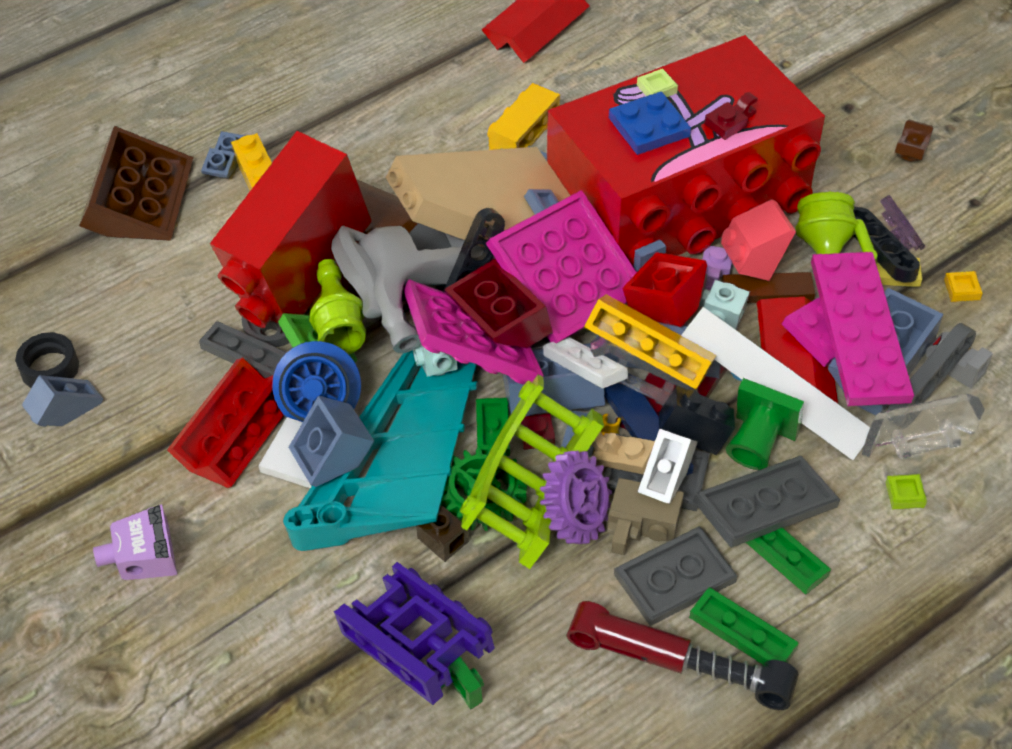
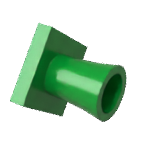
(764, 417)

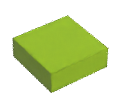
(906, 491)

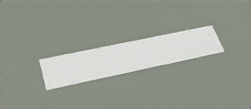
(752, 363)

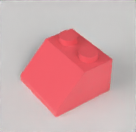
(758, 240)

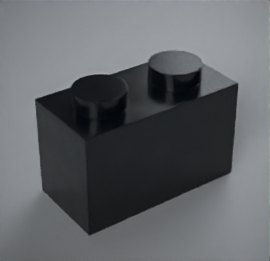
(697, 419)

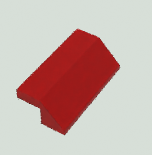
(532, 24)
(786, 348)
(228, 426)

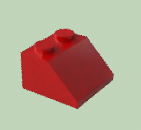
(667, 288)

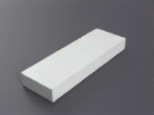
(580, 360)

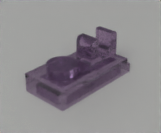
(904, 230)

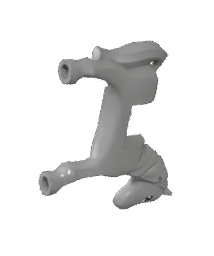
(381, 267)

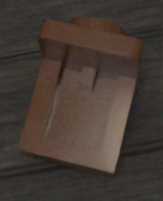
(914, 140)

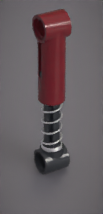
(596, 628)

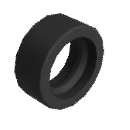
(42, 345)

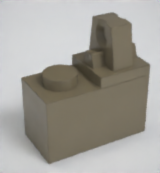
(641, 515)

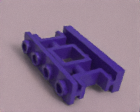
(397, 651)

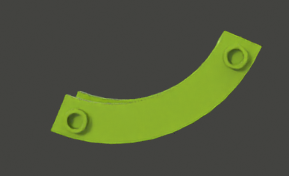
(537, 530)

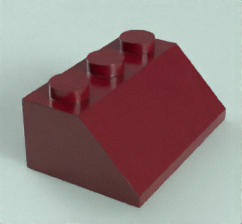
(501, 306)

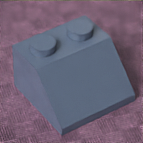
(330, 441)

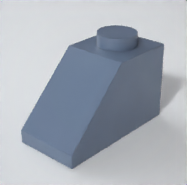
(60, 400)

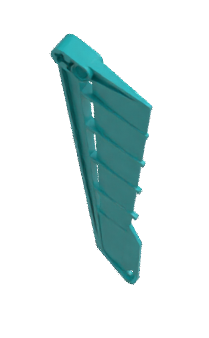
(408, 470)

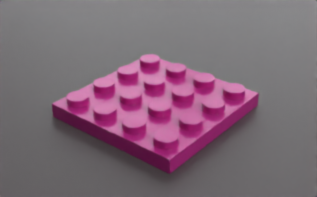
(565, 261)
(449, 330)

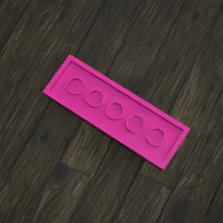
(861, 329)

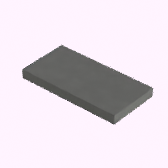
(766, 500)

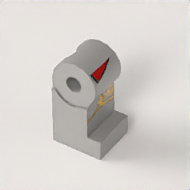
(970, 366)

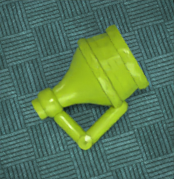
(829, 223)
(337, 312)

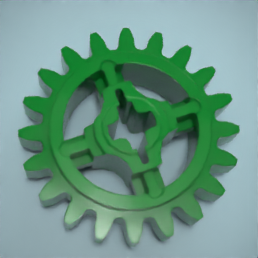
(464, 475)

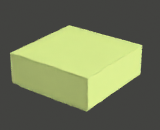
(657, 82)

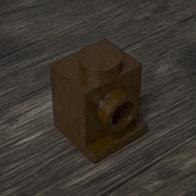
(443, 536)

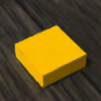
(963, 286)

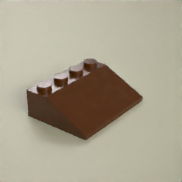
(136, 188)

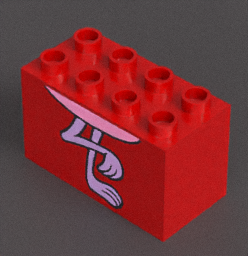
(699, 183)

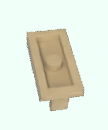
(622, 452)

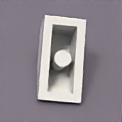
(667, 466)

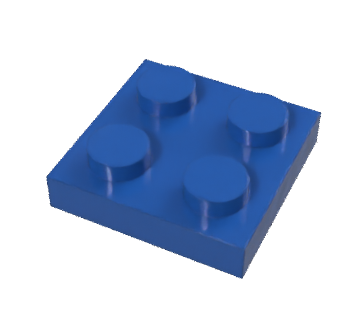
(649, 122)

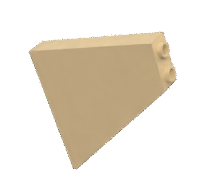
(454, 186)

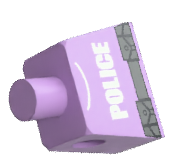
(139, 546)

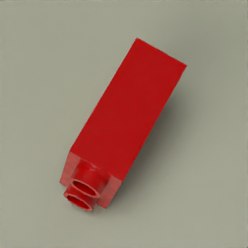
(287, 228)

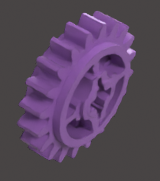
(572, 497)

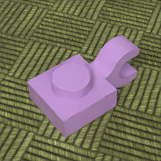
(717, 264)

